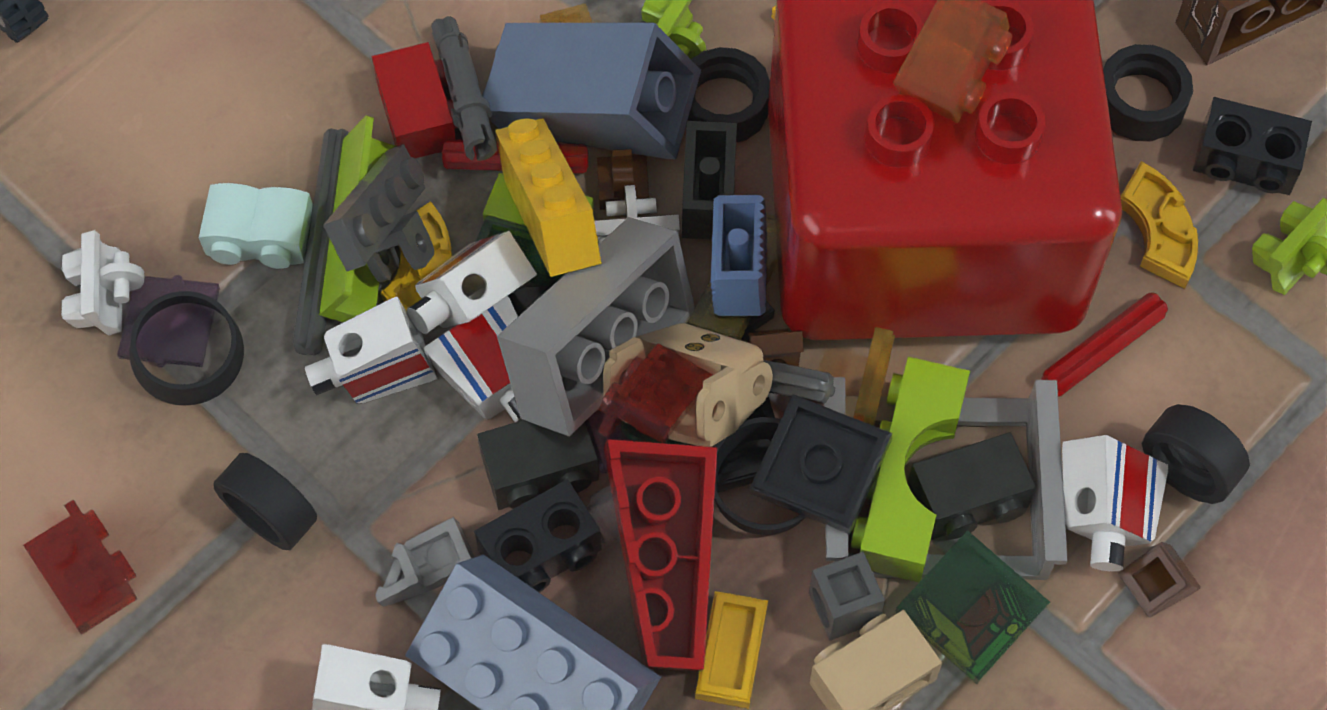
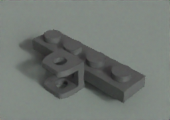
(375, 218)

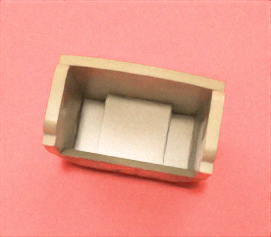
(727, 398)

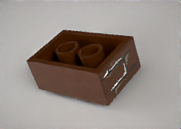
(1228, 26)

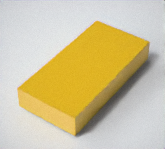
(732, 649)

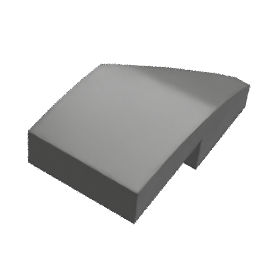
(424, 562)

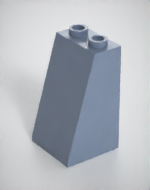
(595, 84)

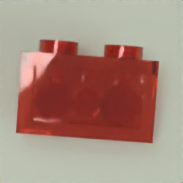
(653, 394)
(81, 570)

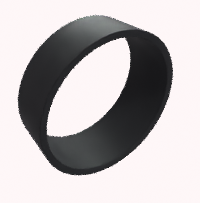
(187, 393)
(750, 430)

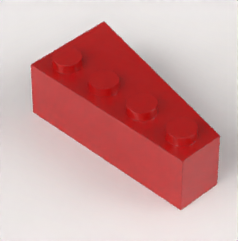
(665, 535)

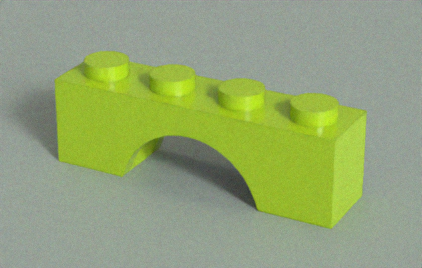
(925, 412)

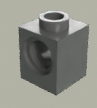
(845, 595)

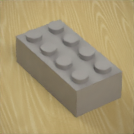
(566, 335)

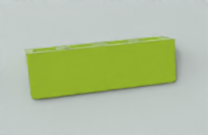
(353, 291)

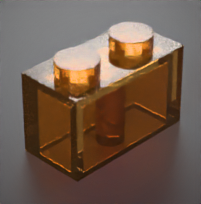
(953, 56)

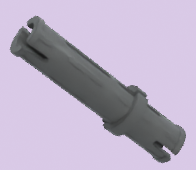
(470, 109)

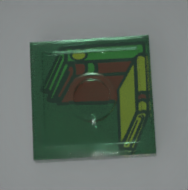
(973, 606)

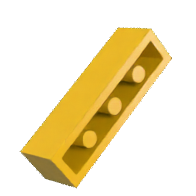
(548, 197)

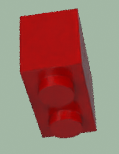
(415, 99)

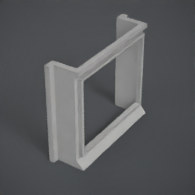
(1047, 511)

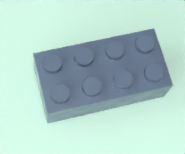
(520, 650)

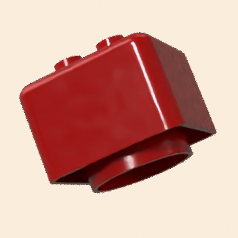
(932, 219)

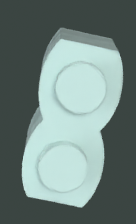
(256, 224)

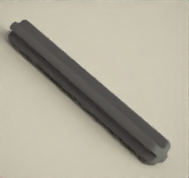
(309, 324)

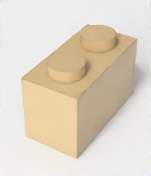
(877, 668)

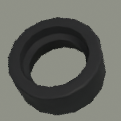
(1157, 64)
(744, 68)
(1200, 453)
(265, 501)

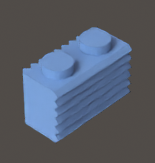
(739, 255)

